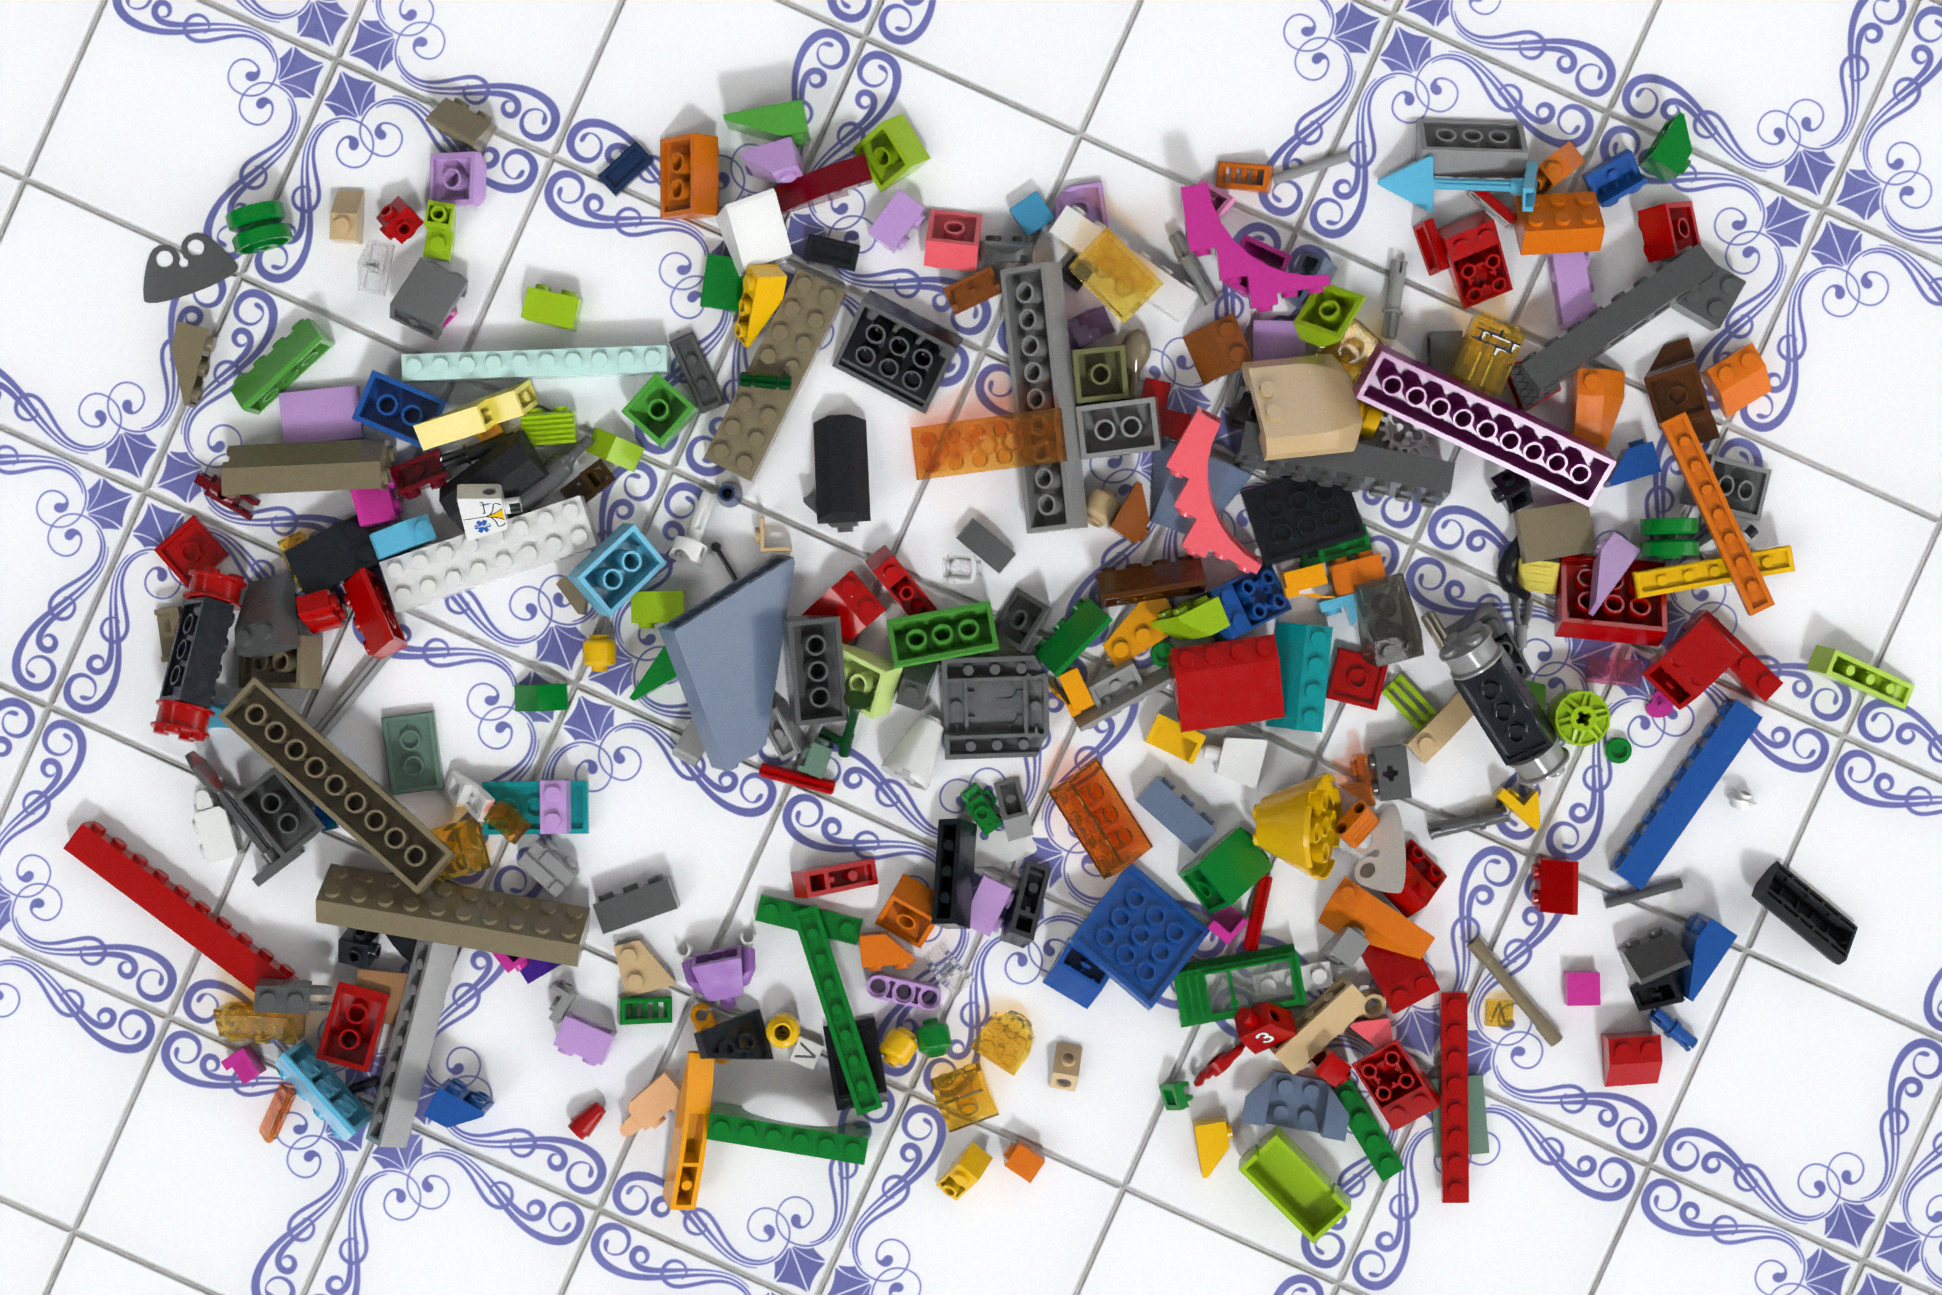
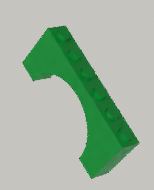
(737, 1126)

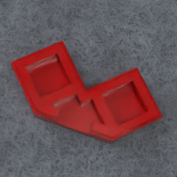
(1171, 421)

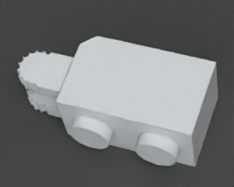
(216, 828)

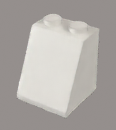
(755, 231)

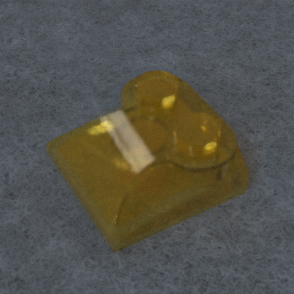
(1353, 348)

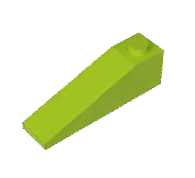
(1860, 676)

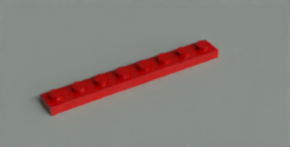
(1454, 1096)

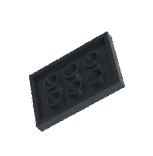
(1300, 518)

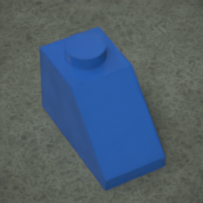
(1634, 463)

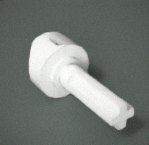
(689, 546)

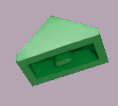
(541, 697)

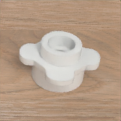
(1742, 800)

